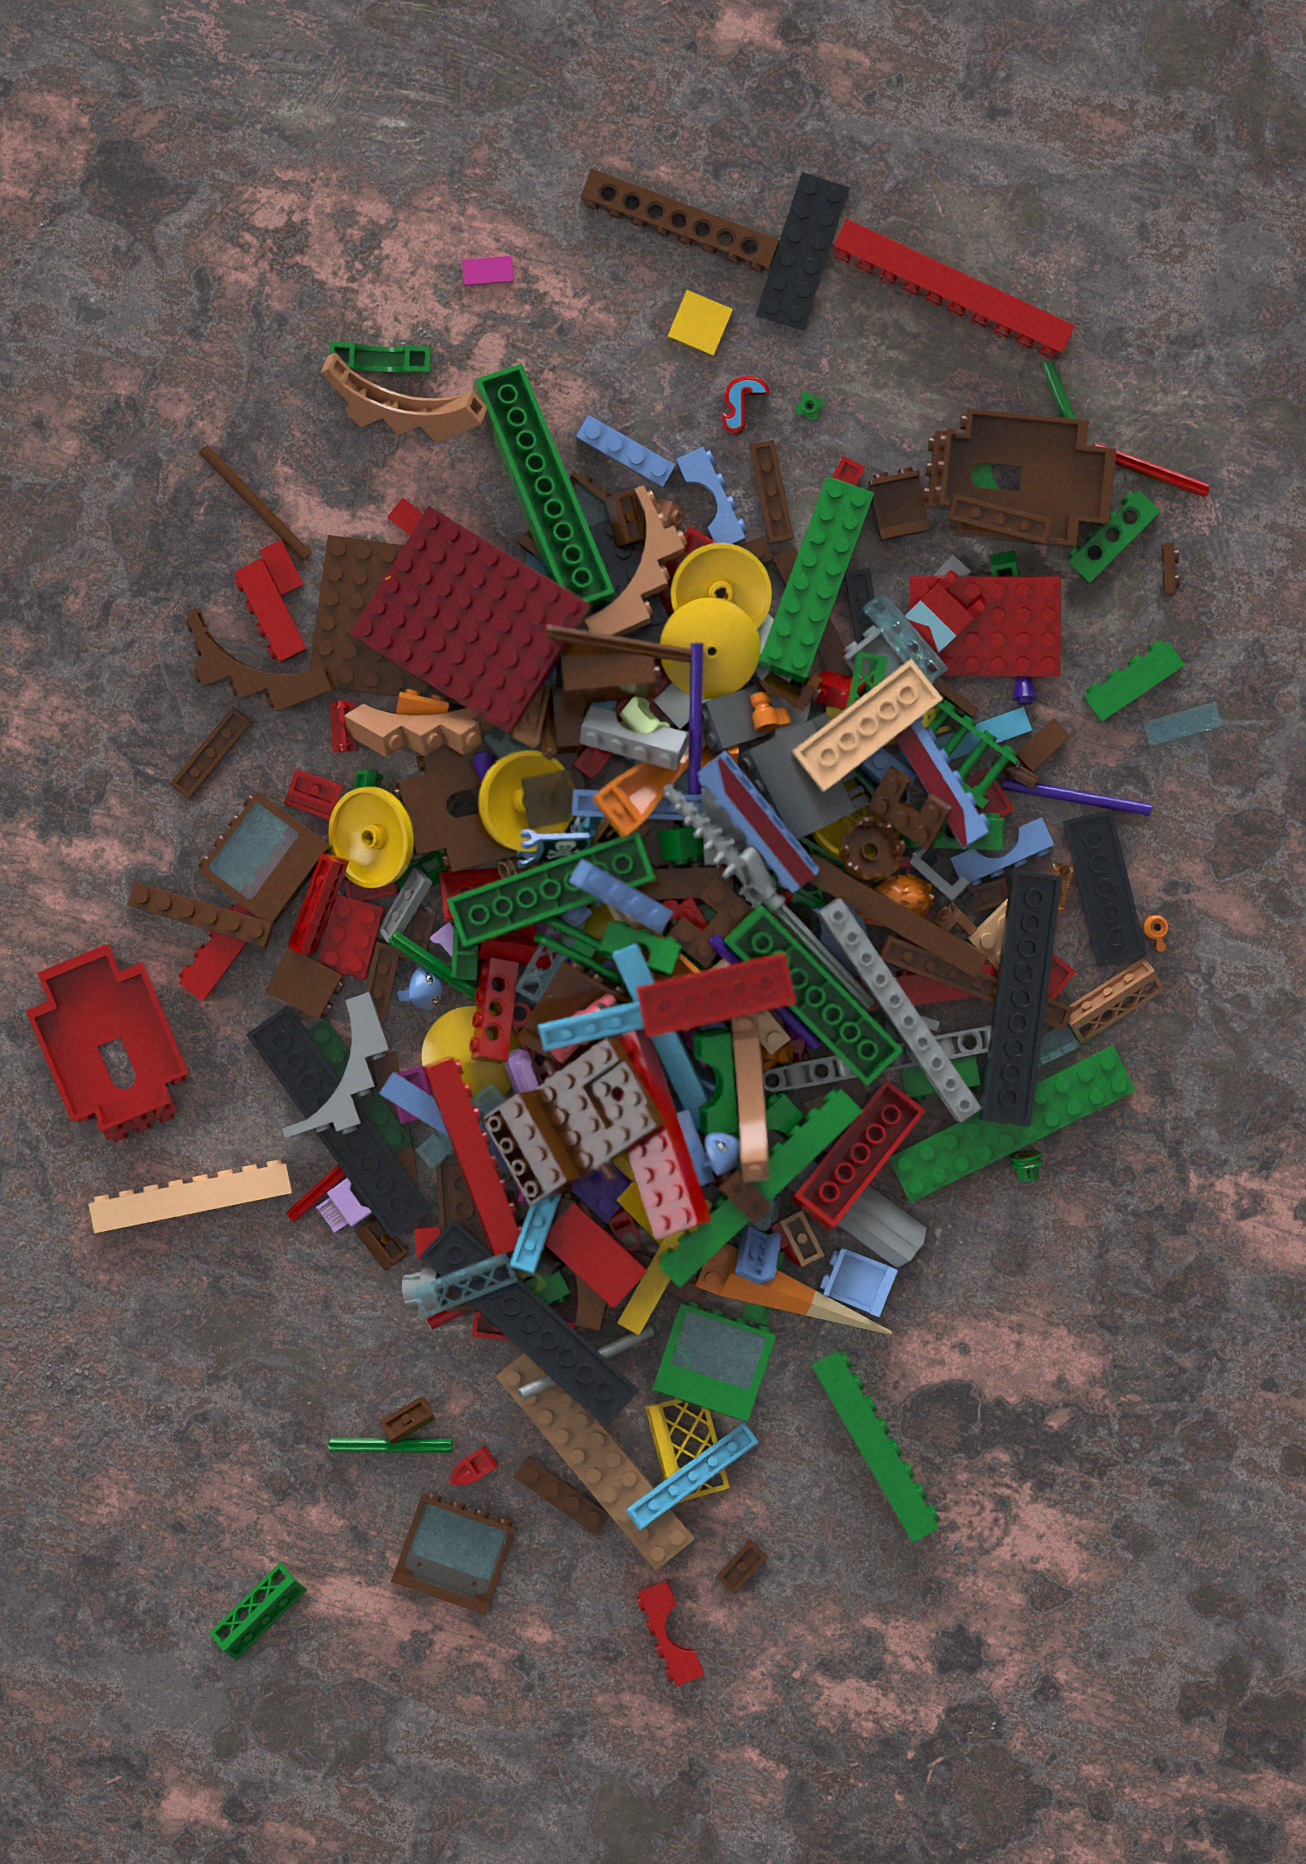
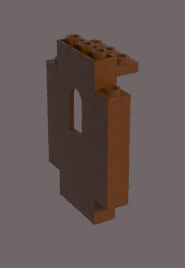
(1058, 471)
(464, 838)

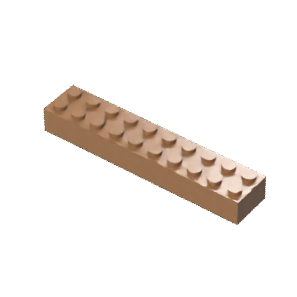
(596, 1461)

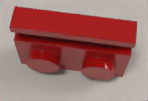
(313, 793)

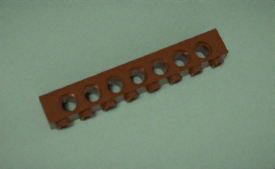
(599, 182)

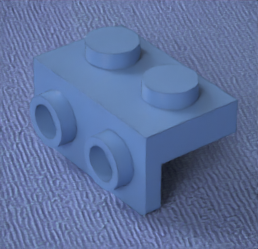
(757, 1255)

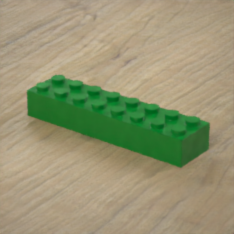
(815, 579)
(545, 891)
(818, 997)
(871, 1438)

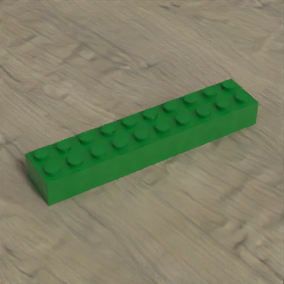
(542, 485)
(976, 1143)
(784, 1164)

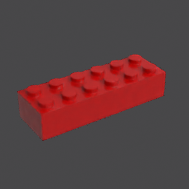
(857, 1155)

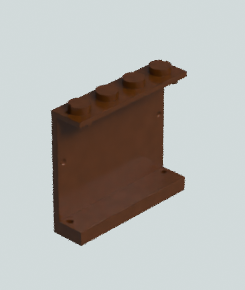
(566, 994)

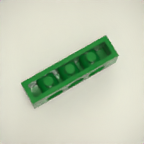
(1144, 512)
(993, 841)

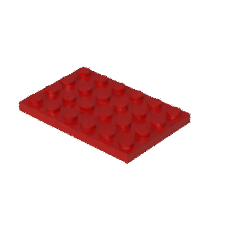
(1012, 634)

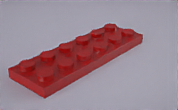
(715, 995)

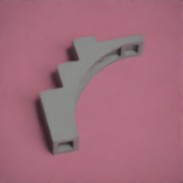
(367, 1041)

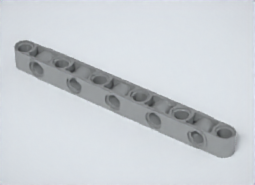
(802, 1073)

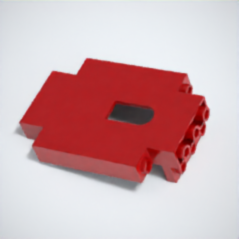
(95, 1005)

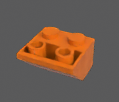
(414, 704)

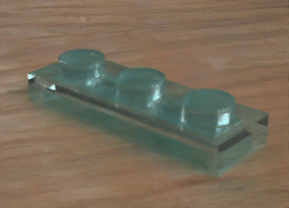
(1182, 724)

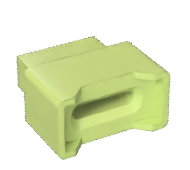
(639, 718)

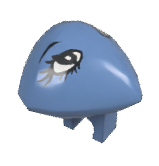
(424, 990)
(722, 1153)

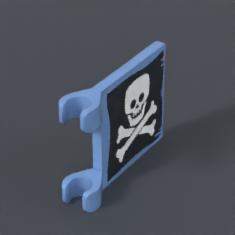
(551, 846)

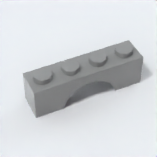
(659, 748)

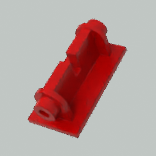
(340, 740)

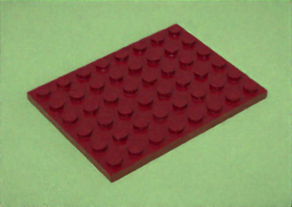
(469, 619)

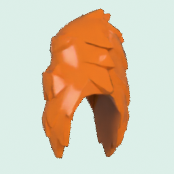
(906, 890)

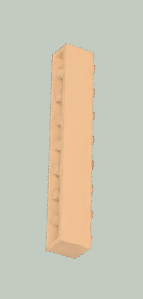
(190, 1197)

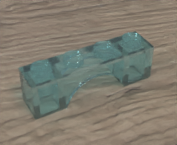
(438, 1146)

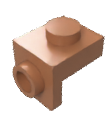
(671, 511)

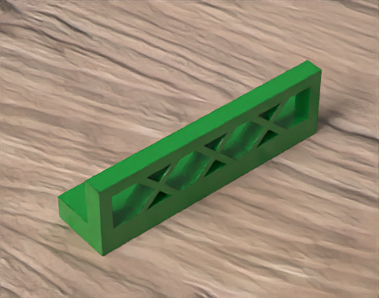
(875, 674)
(260, 1615)

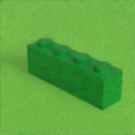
(1133, 681)

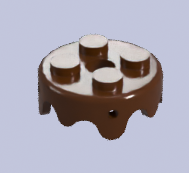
(882, 839)

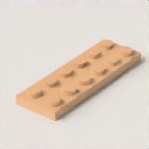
(867, 725)

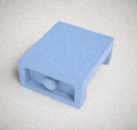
(858, 1281)

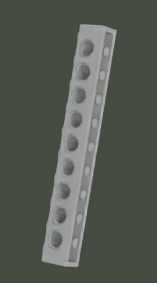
(898, 1010)

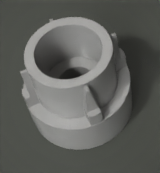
(414, 1280)

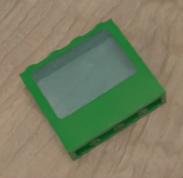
(714, 1361)

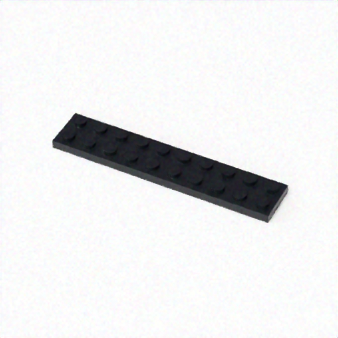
(1020, 998)
(359, 1153)
(534, 1328)

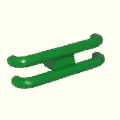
(582, 950)

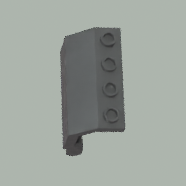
(791, 789)

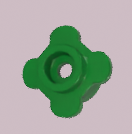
(816, 403)

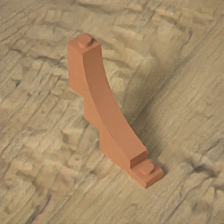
(751, 1098)

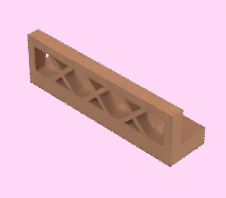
(1111, 996)

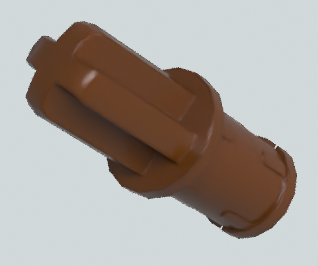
(1019, 773)

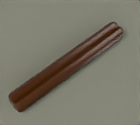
(548, 732)

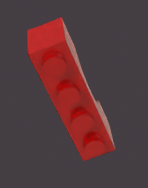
(681, 1662)

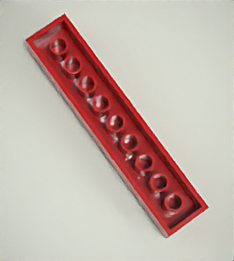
(952, 289)

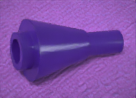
(1024, 691)
(483, 762)

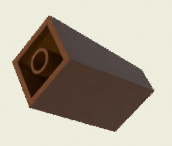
(606, 675)

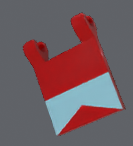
(940, 616)

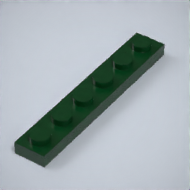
(371, 1104)

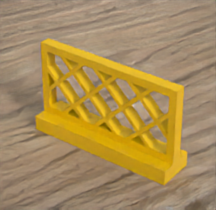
(664, 1445)

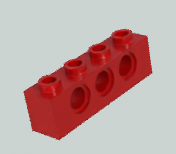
(505, 974)

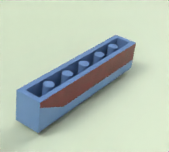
(938, 779)
(758, 822)

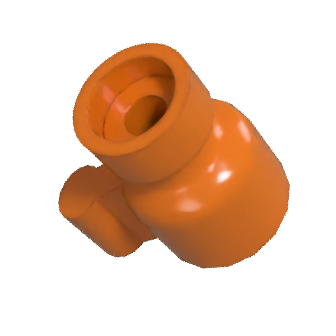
(766, 717)
(1155, 928)
(783, 1055)

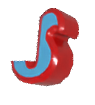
(735, 401)

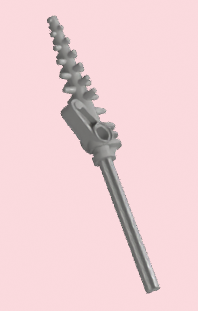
(760, 889)

